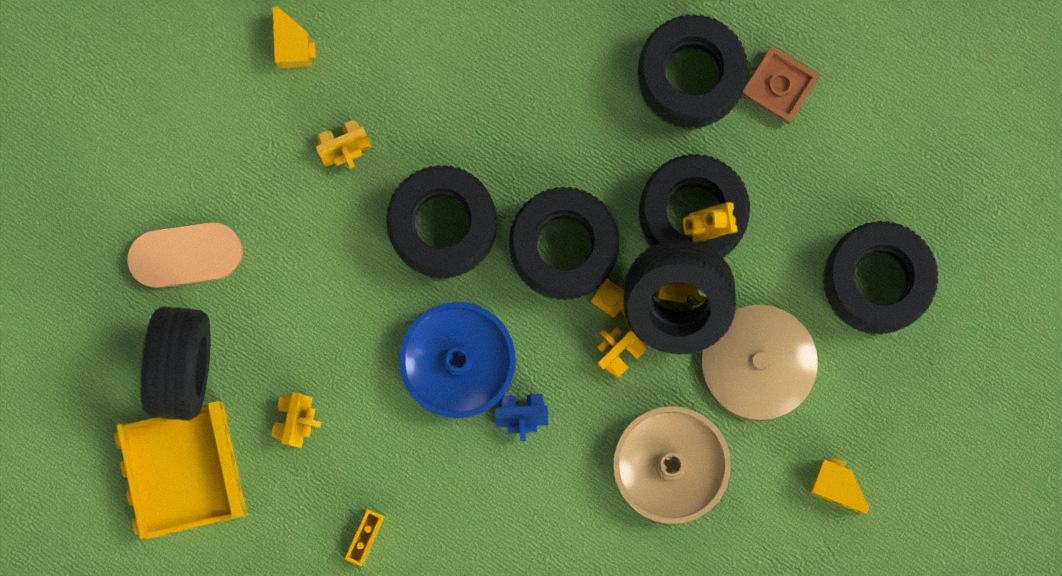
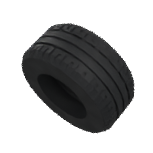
(701, 34)
(692, 171)
(433, 183)
(564, 204)
(903, 246)
(673, 330)
(175, 363)

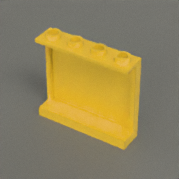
(180, 472)

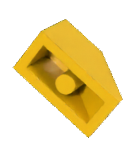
(291, 42)
(838, 486)

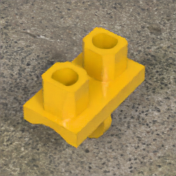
(344, 147)
(710, 222)
(611, 360)
(298, 420)

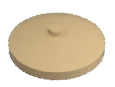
(761, 364)
(672, 465)

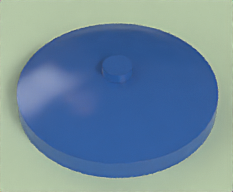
(457, 360)

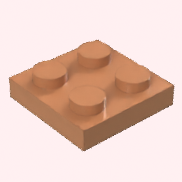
(780, 85)

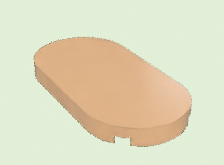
(184, 255)

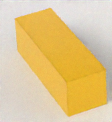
(364, 537)

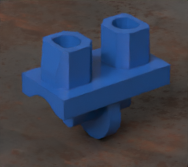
(524, 418)

